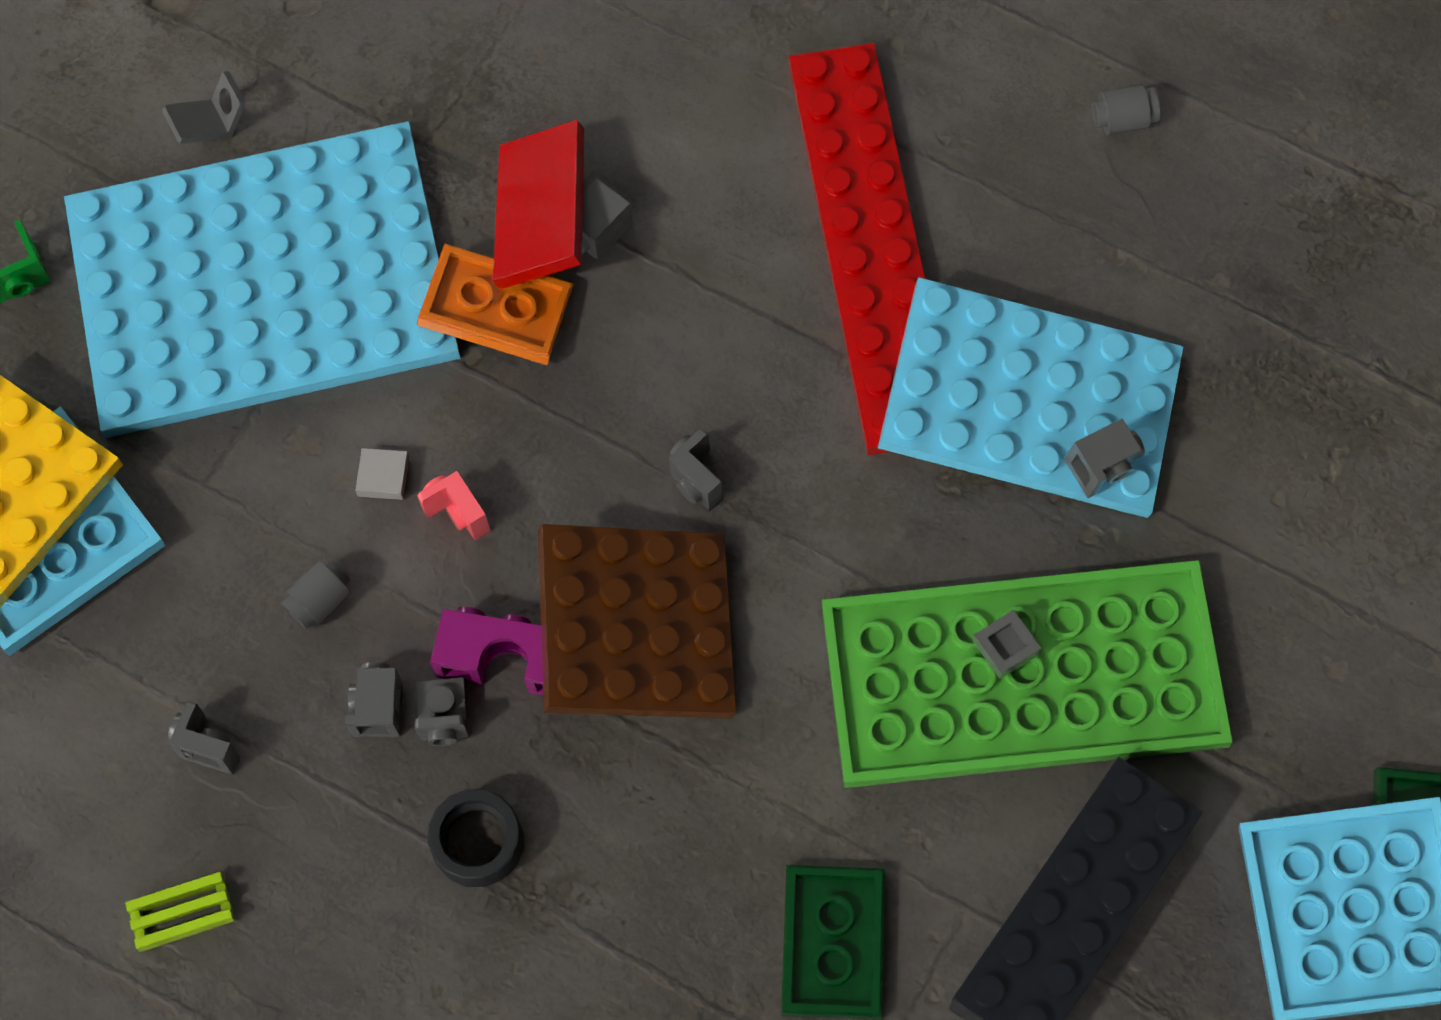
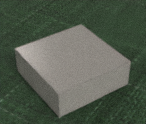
(382, 474)

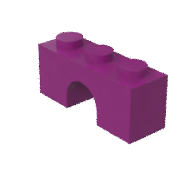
(471, 641)

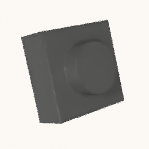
(1006, 644)

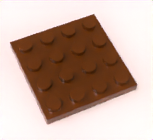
(635, 622)

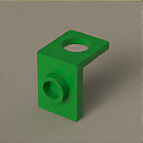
(24, 275)

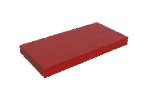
(539, 205)

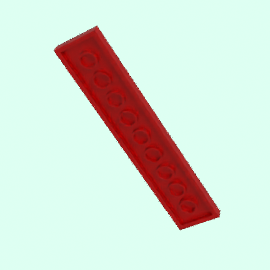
(860, 214)

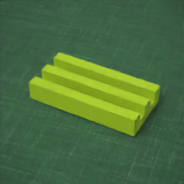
(137, 906)

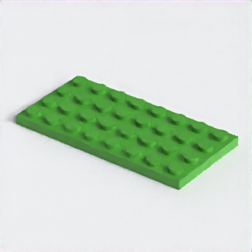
(1117, 674)

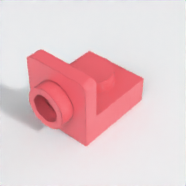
(454, 496)

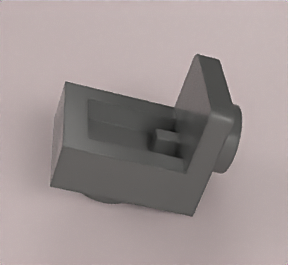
(693, 478)

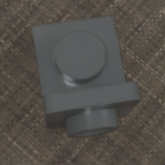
(442, 711)
(208, 748)

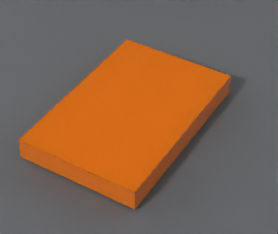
(473, 308)

